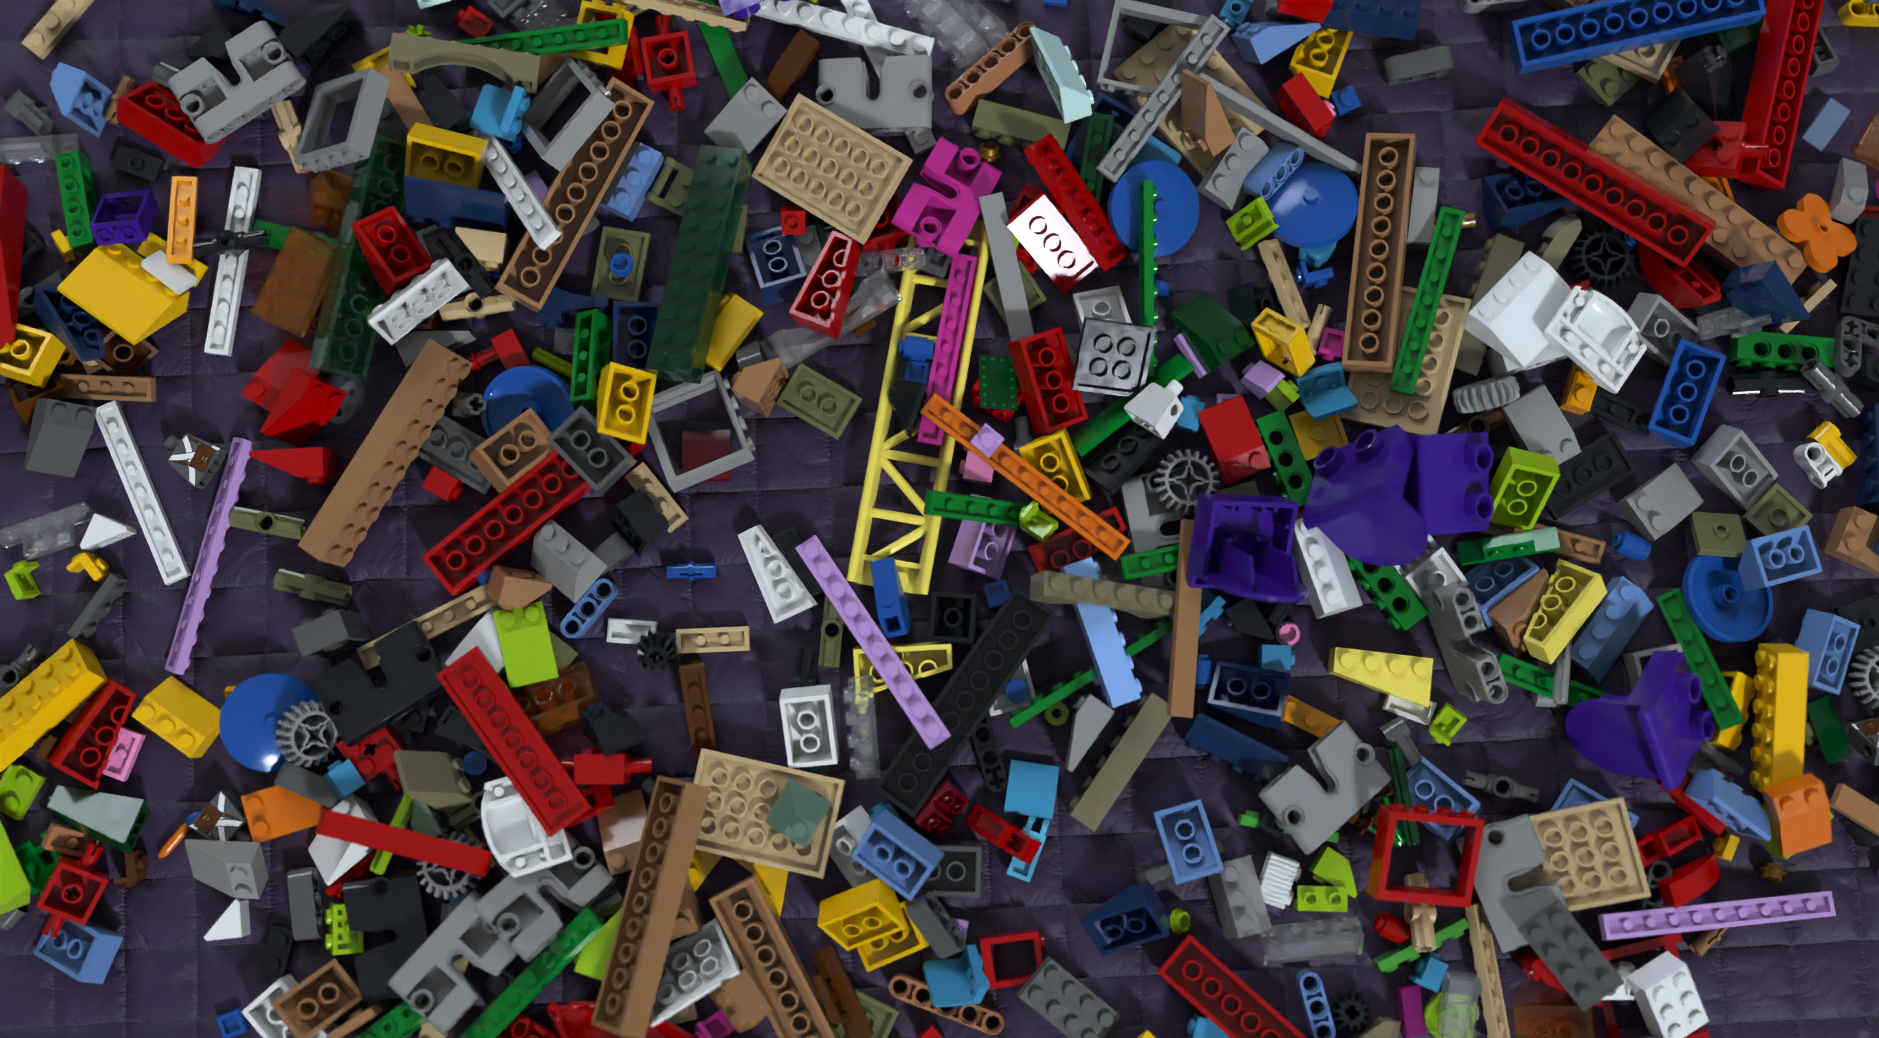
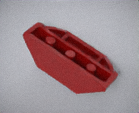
(1678, 285)

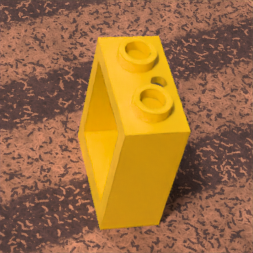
(616, 54)
(1282, 342)

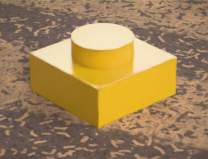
(62, 245)
(1725, 846)

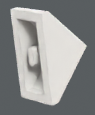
(103, 532)
(233, 922)

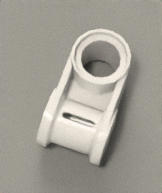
(1820, 467)

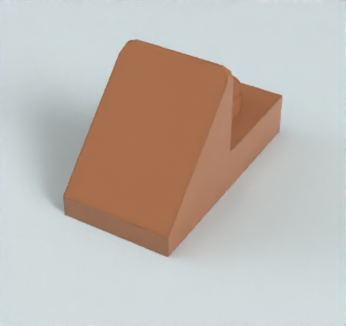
(66, 840)

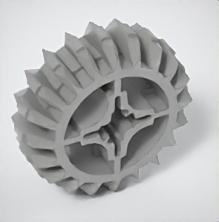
(1485, 394)
(1187, 471)
(1866, 677)
(294, 746)
(452, 875)

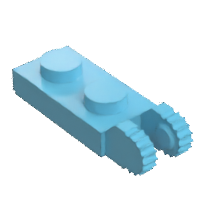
(1019, 868)

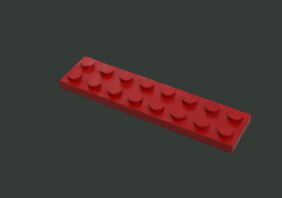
(514, 741)

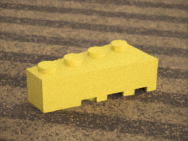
(1563, 610)
(918, 659)
(1392, 674)

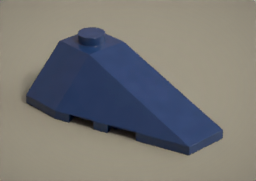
(255, 10)
(1517, 200)
(69, 323)

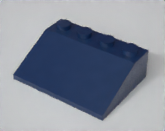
(456, 206)

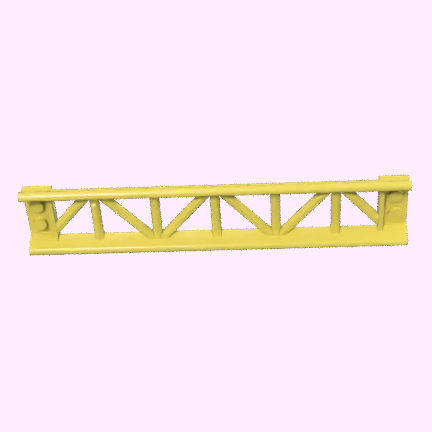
(913, 576)

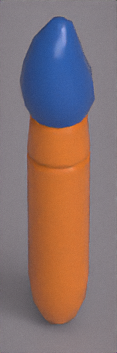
(177, 836)

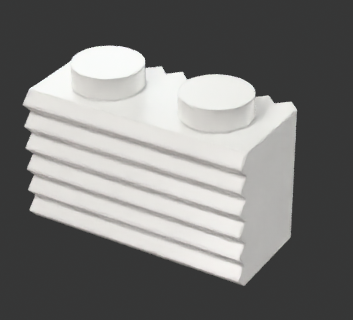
(1277, 879)

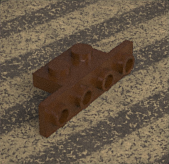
(838, 994)

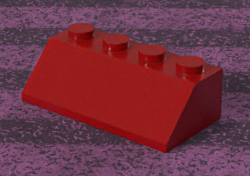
(160, 119)
(1046, 379)

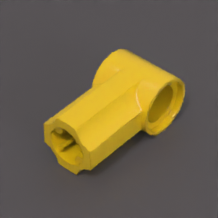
(1829, 436)

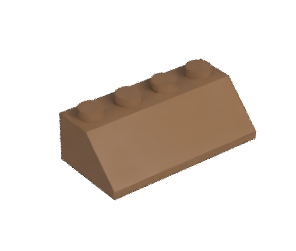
(761, 385)

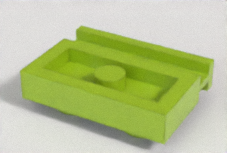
(1252, 223)

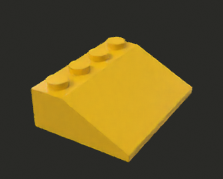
(122, 293)

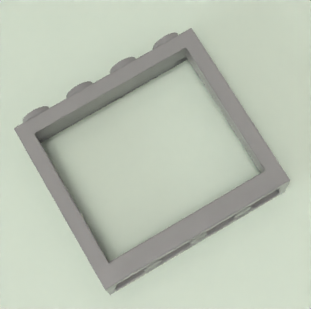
(1149, 12)
(371, 93)
(579, 126)
(684, 392)

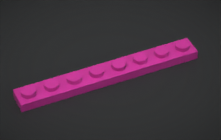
(948, 340)

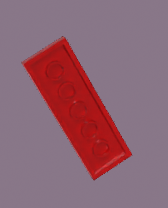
(1076, 201)

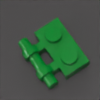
(34, 863)

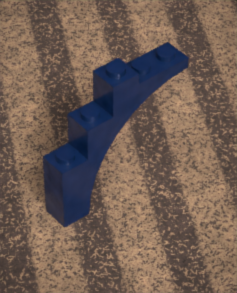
(560, 301)

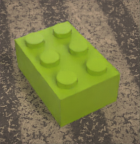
(1522, 487)

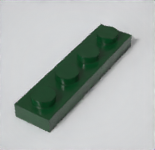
(1096, 147)

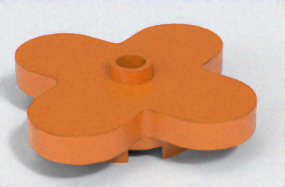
(1816, 233)

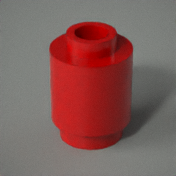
(1392, 927)

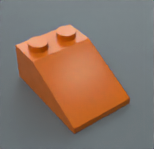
(279, 813)
(1799, 813)

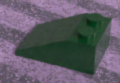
(1211, 332)

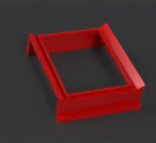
(1669, 944)

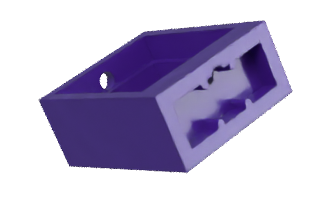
(114, 206)

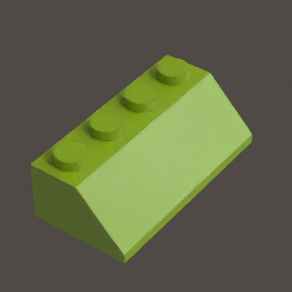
(13, 883)

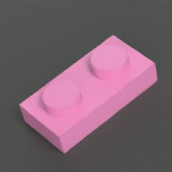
(124, 754)

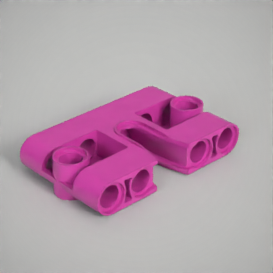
(949, 219)

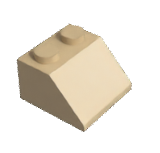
(487, 247)

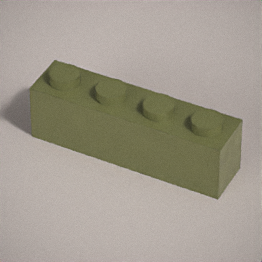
(1016, 125)

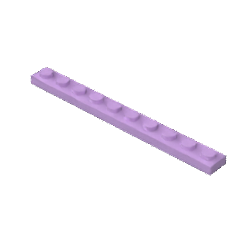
(207, 564)
(873, 642)
(1716, 915)

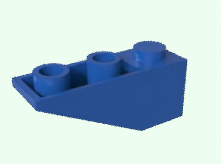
(890, 598)

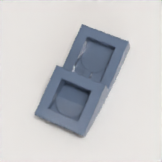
(1825, 124)

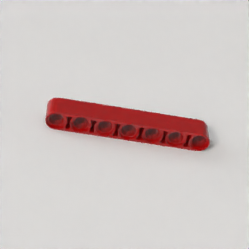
(404, 842)

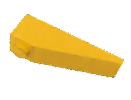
(1321, 58)

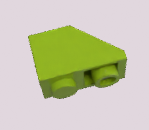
(1334, 869)

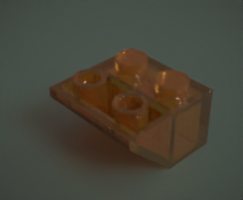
(329, 198)

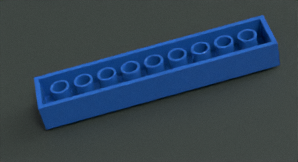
(1619, 27)

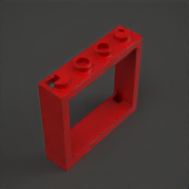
(1383, 846)

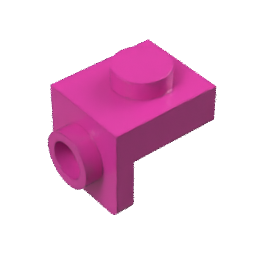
(1331, 345)
(713, 1027)

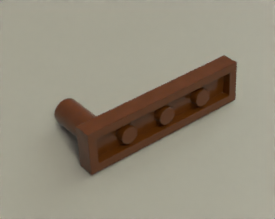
(698, 707)

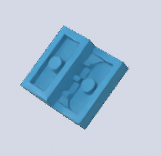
(1031, 789)

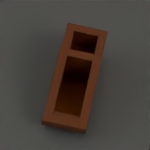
(791, 65)

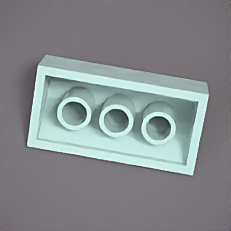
(1061, 76)

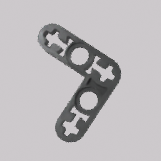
(1855, 339)

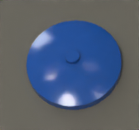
(1175, 206)
(1314, 206)
(523, 388)
(1719, 601)
(252, 715)

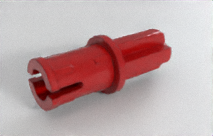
(483, 358)

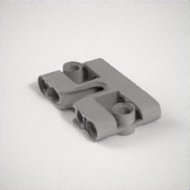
(260, 86)
(896, 106)
(1144, 517)
(1447, 611)
(1349, 784)
(1501, 861)
(520, 904)
(432, 967)

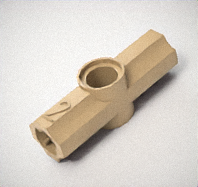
(290, 129)
(462, 306)
(1420, 917)

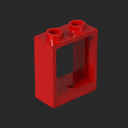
(1304, 107)
(987, 941)

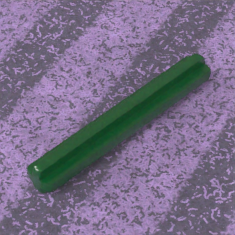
(1402, 793)

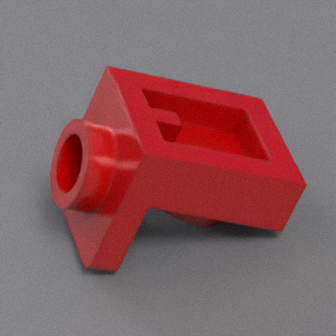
(473, 22)
(793, 220)

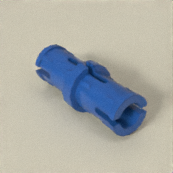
(692, 570)

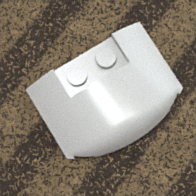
(1596, 337)
(516, 834)

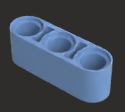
(1273, 170)
(577, 613)
(1311, 994)

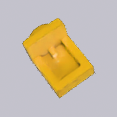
(92, 564)

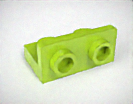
(18, 789)
(1321, 898)
(340, 938)

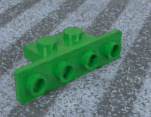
(1508, 546)

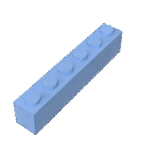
(1105, 643)

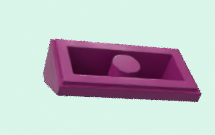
(1410, 1010)

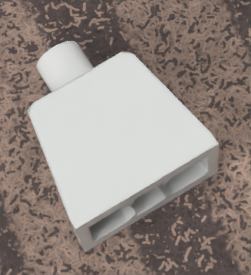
(1156, 408)

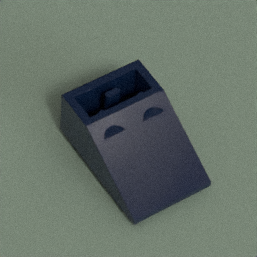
(1106, 105)

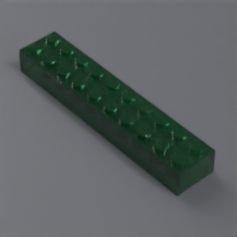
(700, 264)
(343, 332)

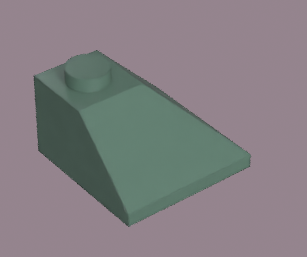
(798, 813)
(429, 820)

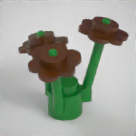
(1366, 820)

